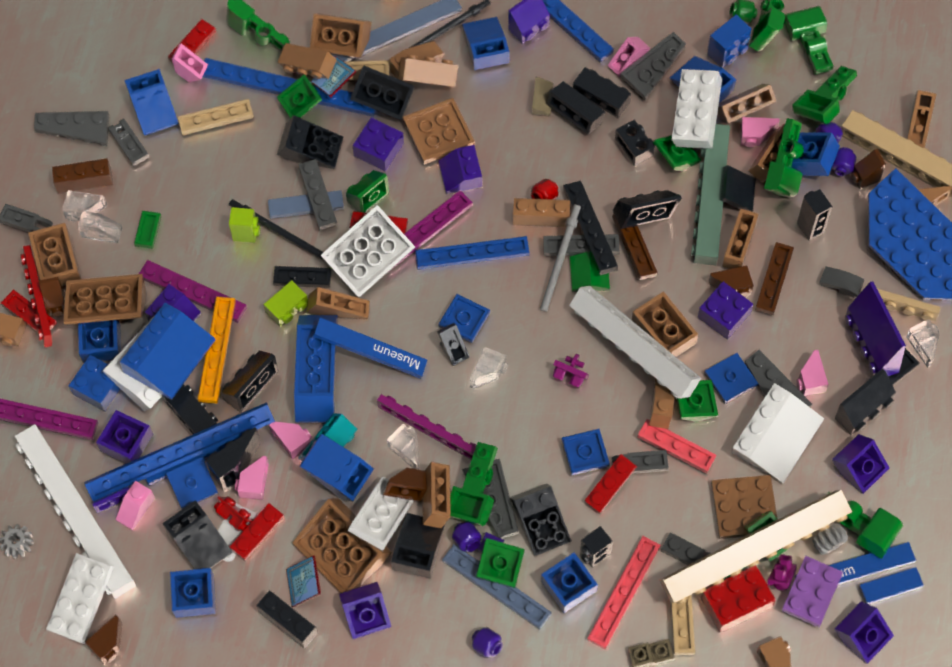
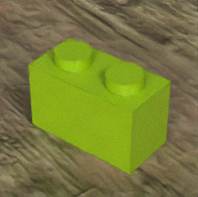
(243, 225)
(286, 304)

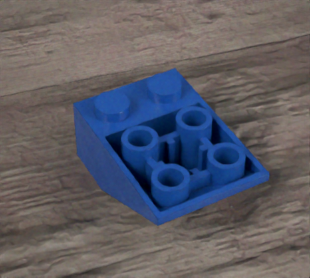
(486, 43)
(697, 63)
(151, 102)
(336, 468)

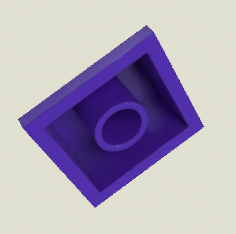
(528, 19)
(461, 170)
(177, 300)
(861, 463)
(365, 610)
(864, 631)

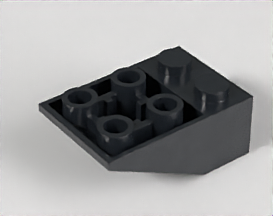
(307, 141)
(234, 458)
(541, 519)
(197, 537)
(416, 547)

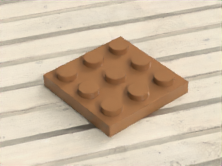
(438, 130)
(741, 502)

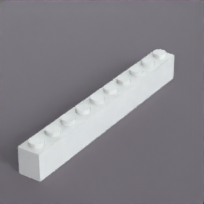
(72, 507)

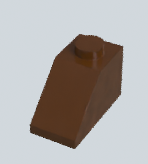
(868, 170)
(737, 278)
(53, 296)
(407, 485)
(106, 640)

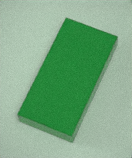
(147, 229)

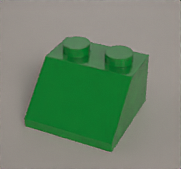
(368, 191)

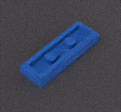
(891, 586)

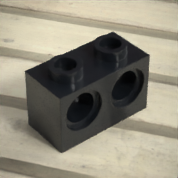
(631, 143)
(595, 547)

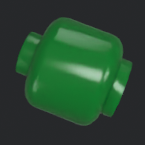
(744, 9)

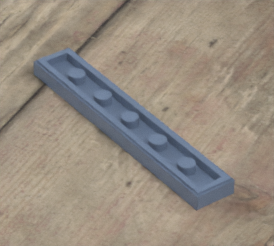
(508, 596)

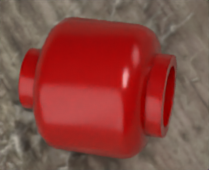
(545, 190)

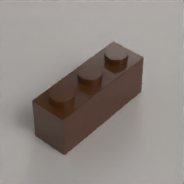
(82, 175)

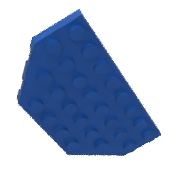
(911, 237)

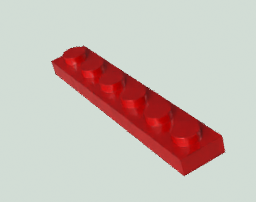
(37, 301)

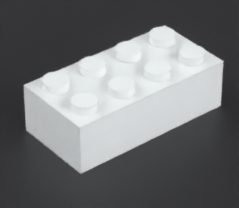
(697, 108)

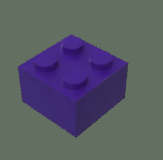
(378, 144)
(725, 310)
(124, 437)

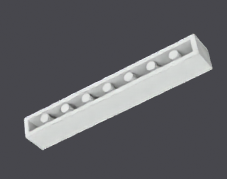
(635, 342)

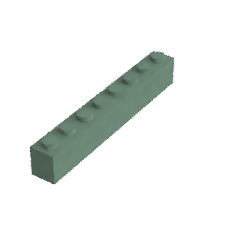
(709, 201)

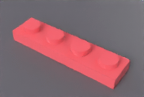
(677, 446)

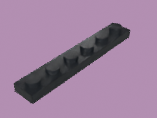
(591, 228)

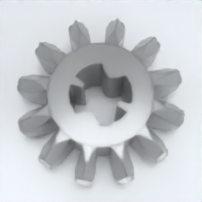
(11, 536)
(830, 539)

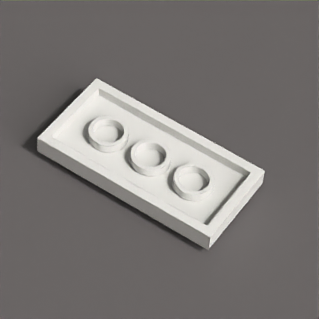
(379, 516)
(80, 598)

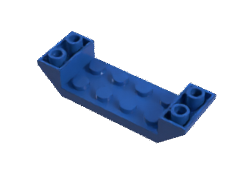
(313, 372)

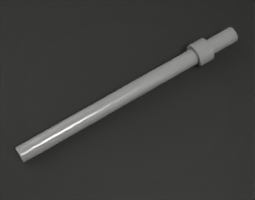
(571, 224)

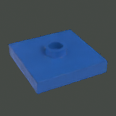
(466, 315)
(731, 378)
(585, 452)
(192, 482)

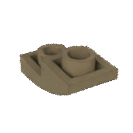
(651, 654)

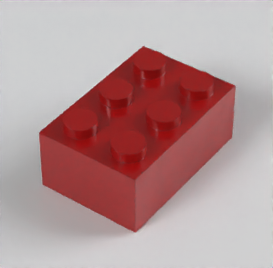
(738, 598)

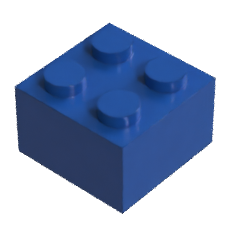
(729, 41)
(818, 154)
(99, 339)
(93, 385)
(569, 582)
(193, 592)

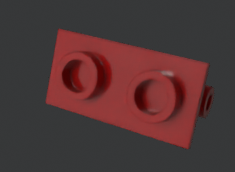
(227, 507)

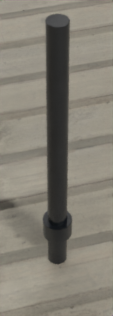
(473, 11)
(282, 232)

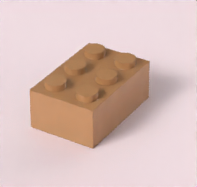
(54, 253)
(665, 324)

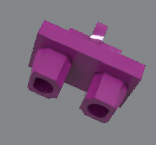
(562, 368)
(782, 573)

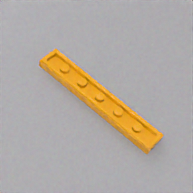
(216, 355)

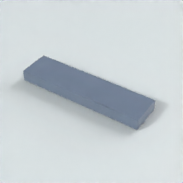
(300, 205)

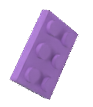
(812, 591)

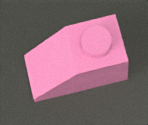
(629, 52)
(188, 64)
(757, 130)
(812, 376)
(291, 437)
(253, 480)
(134, 505)

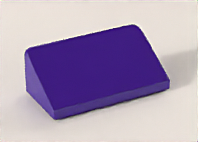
(109, 500)

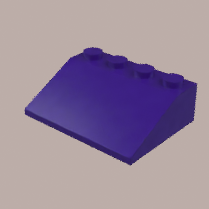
(875, 331)

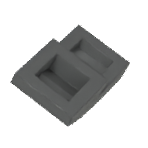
(842, 280)

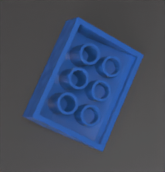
(167, 351)

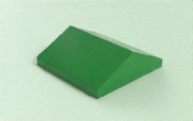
(299, 97)
(678, 157)
(586, 274)
(700, 404)
(500, 563)

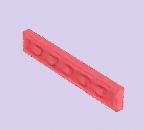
(623, 592)

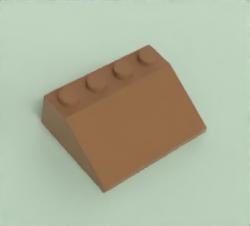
(104, 299)
(339, 553)

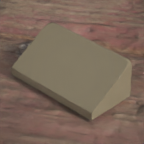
(541, 92)

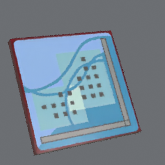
(339, 76)
(303, 581)

